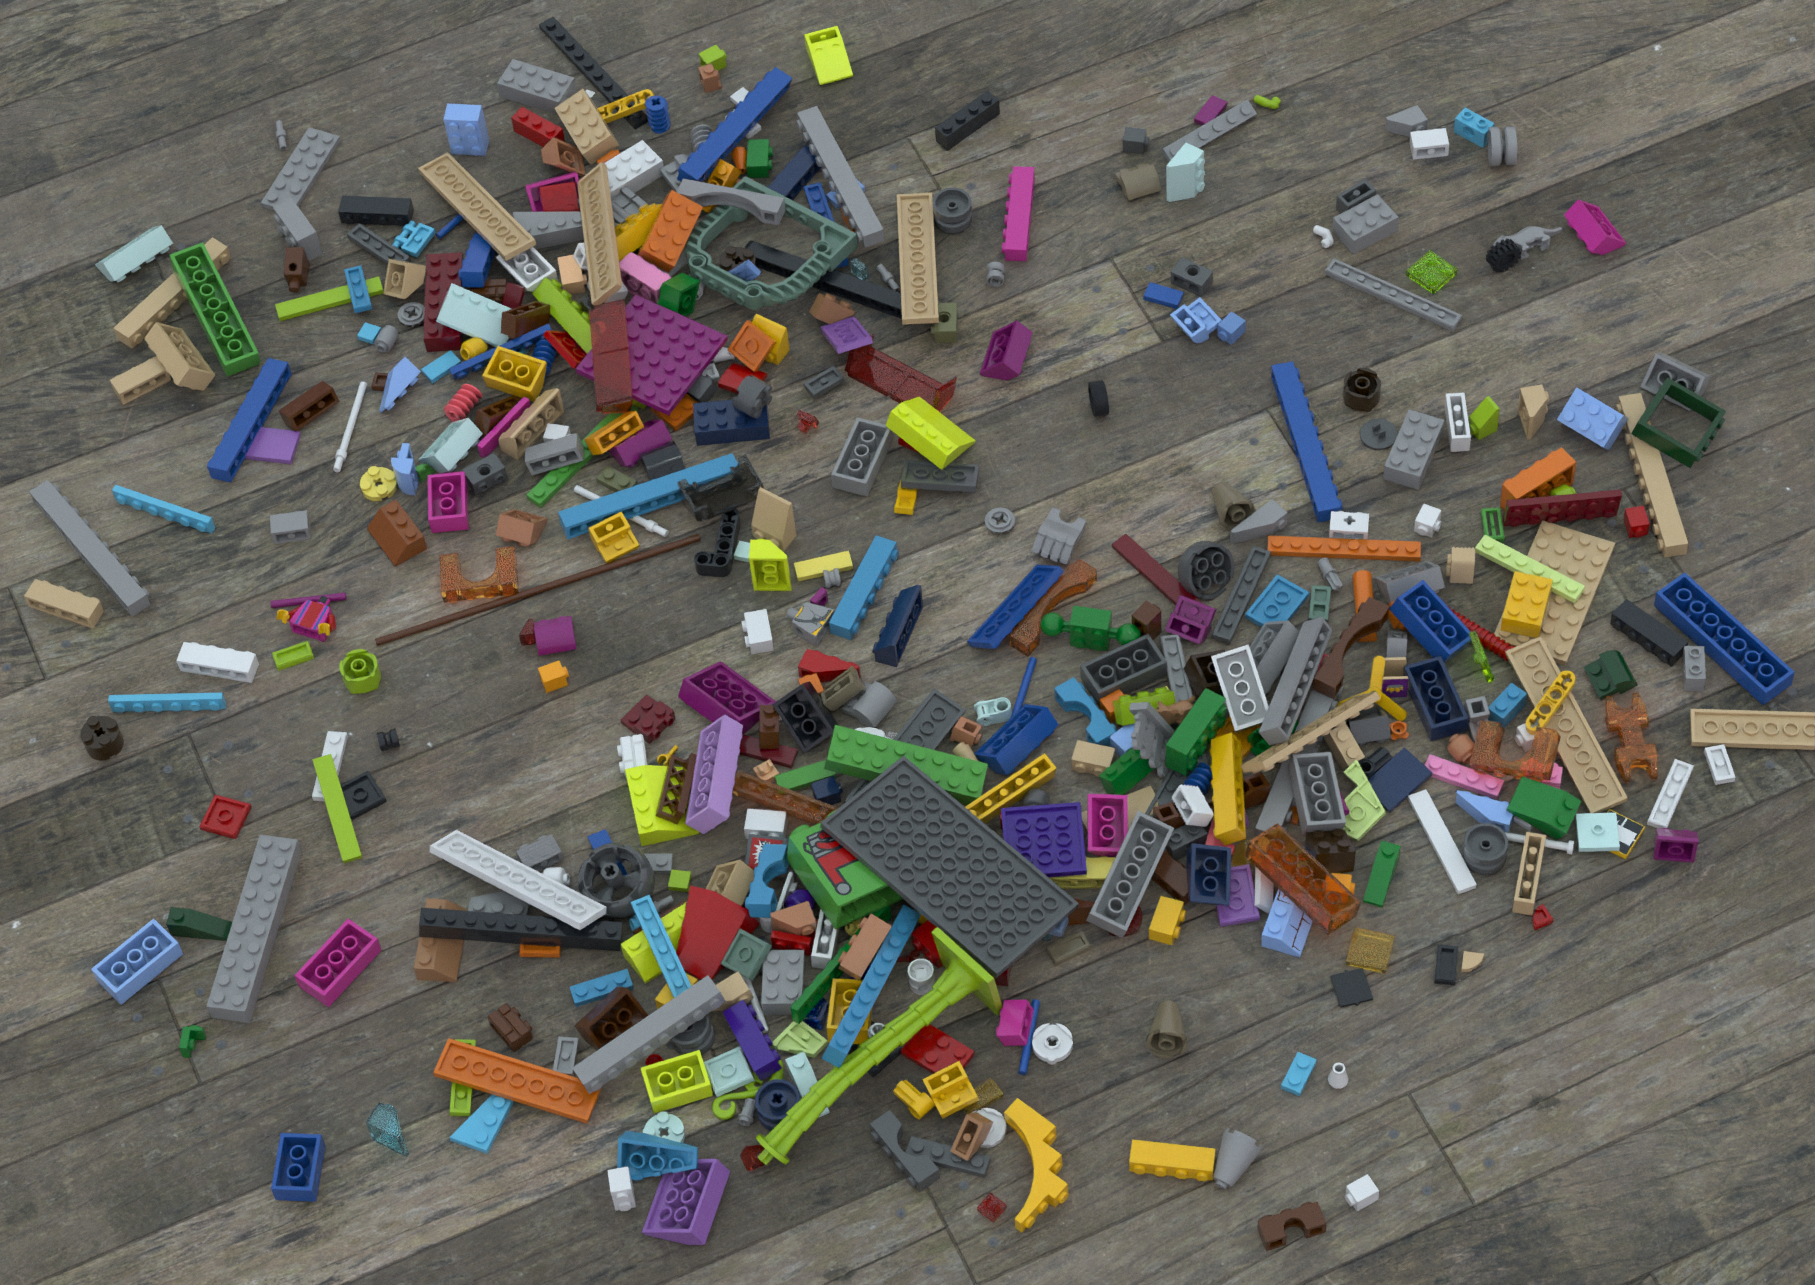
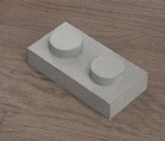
(660, 863)
(566, 1055)

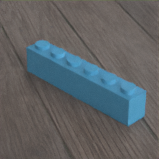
(863, 587)

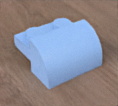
(1196, 320)
(405, 470)

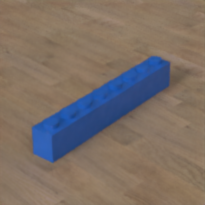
(249, 420)

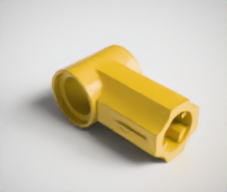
(918, 1103)

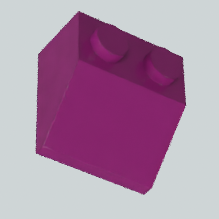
(1675, 845)

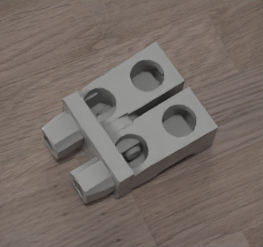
(625, 205)

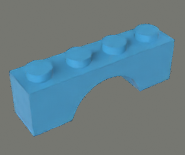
(1073, 697)
(771, 863)

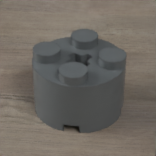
(752, 396)

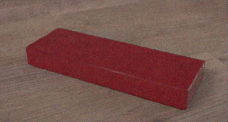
(783, 756)

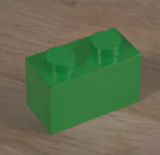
(758, 158)

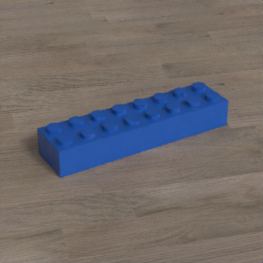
(1724, 638)

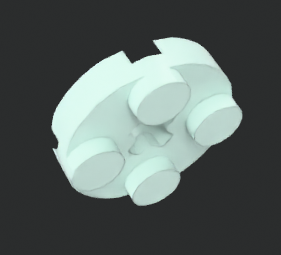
(668, 1122)

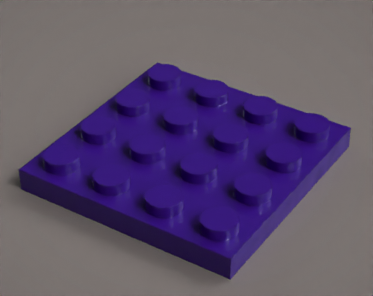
(1048, 837)

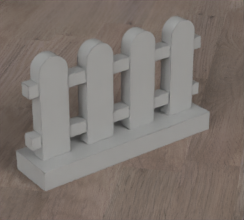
(1151, 735)

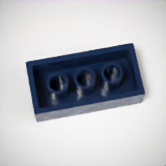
(722, 423)
(1436, 698)

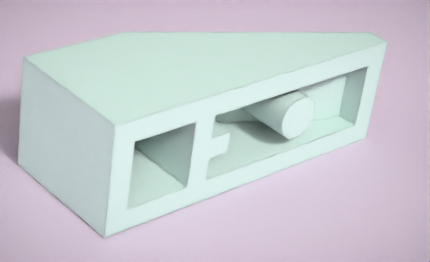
(802, 1075)

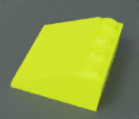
(928, 431)
(645, 789)

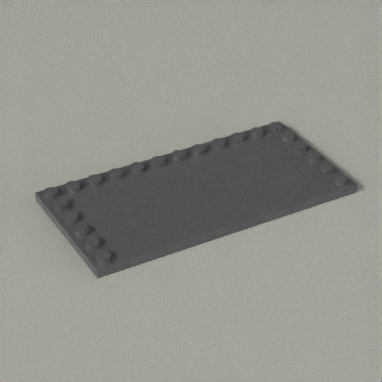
(949, 866)

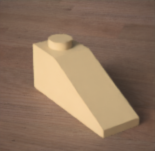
(733, 990)

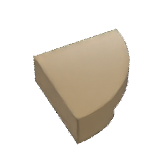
(1471, 960)

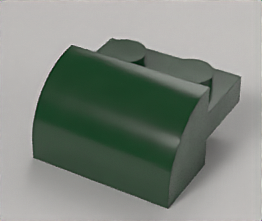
(1610, 674)

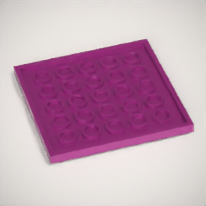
(664, 353)

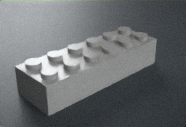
(1130, 874)

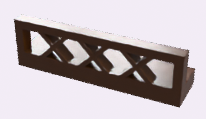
(682, 794)

